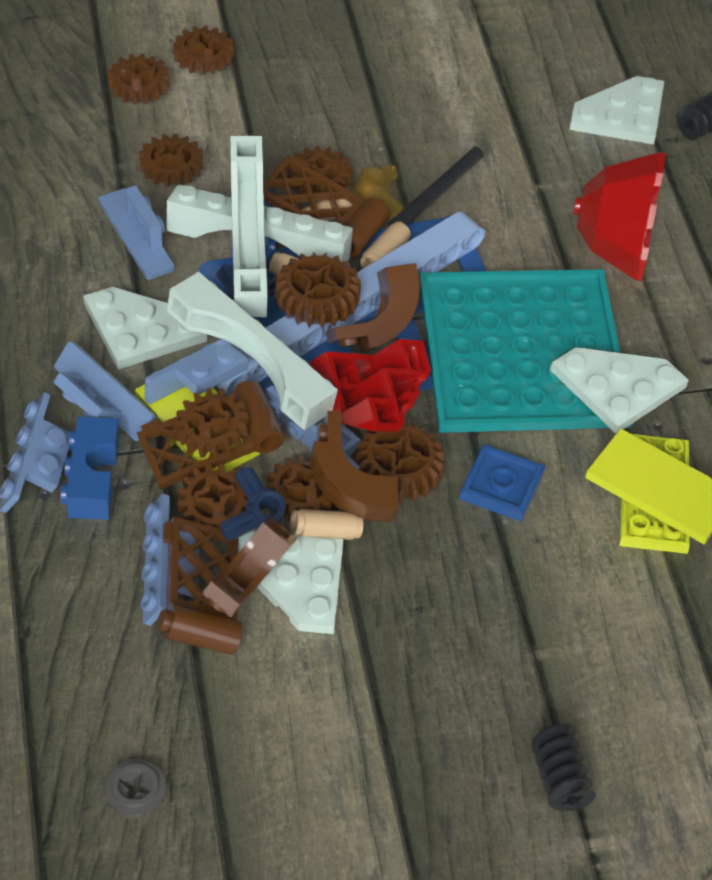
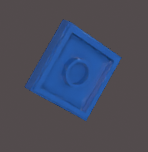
(502, 482)

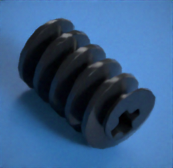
(696, 118)
(562, 768)

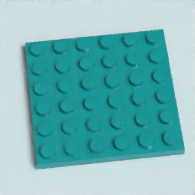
(496, 342)

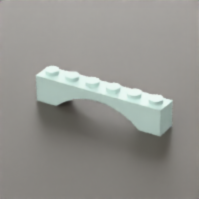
(201, 212)
(248, 225)
(207, 310)

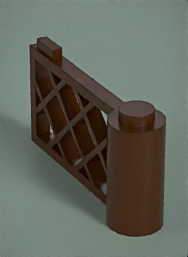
(364, 216)
(263, 437)
(197, 621)

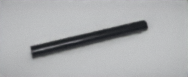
(438, 187)

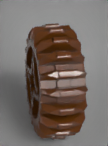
(317, 289)
(415, 473)

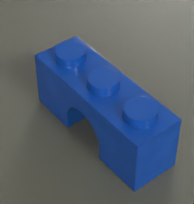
(88, 490)

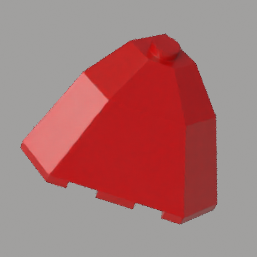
(621, 211)
(377, 387)

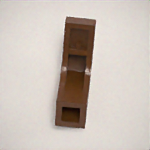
(397, 306)
(343, 484)
(249, 567)

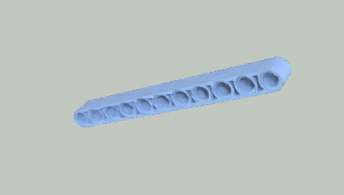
(429, 251)

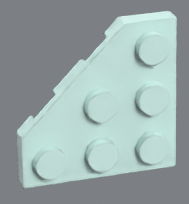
(621, 111)
(137, 326)
(618, 385)
(306, 582)

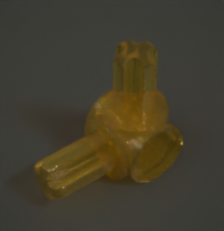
(374, 183)

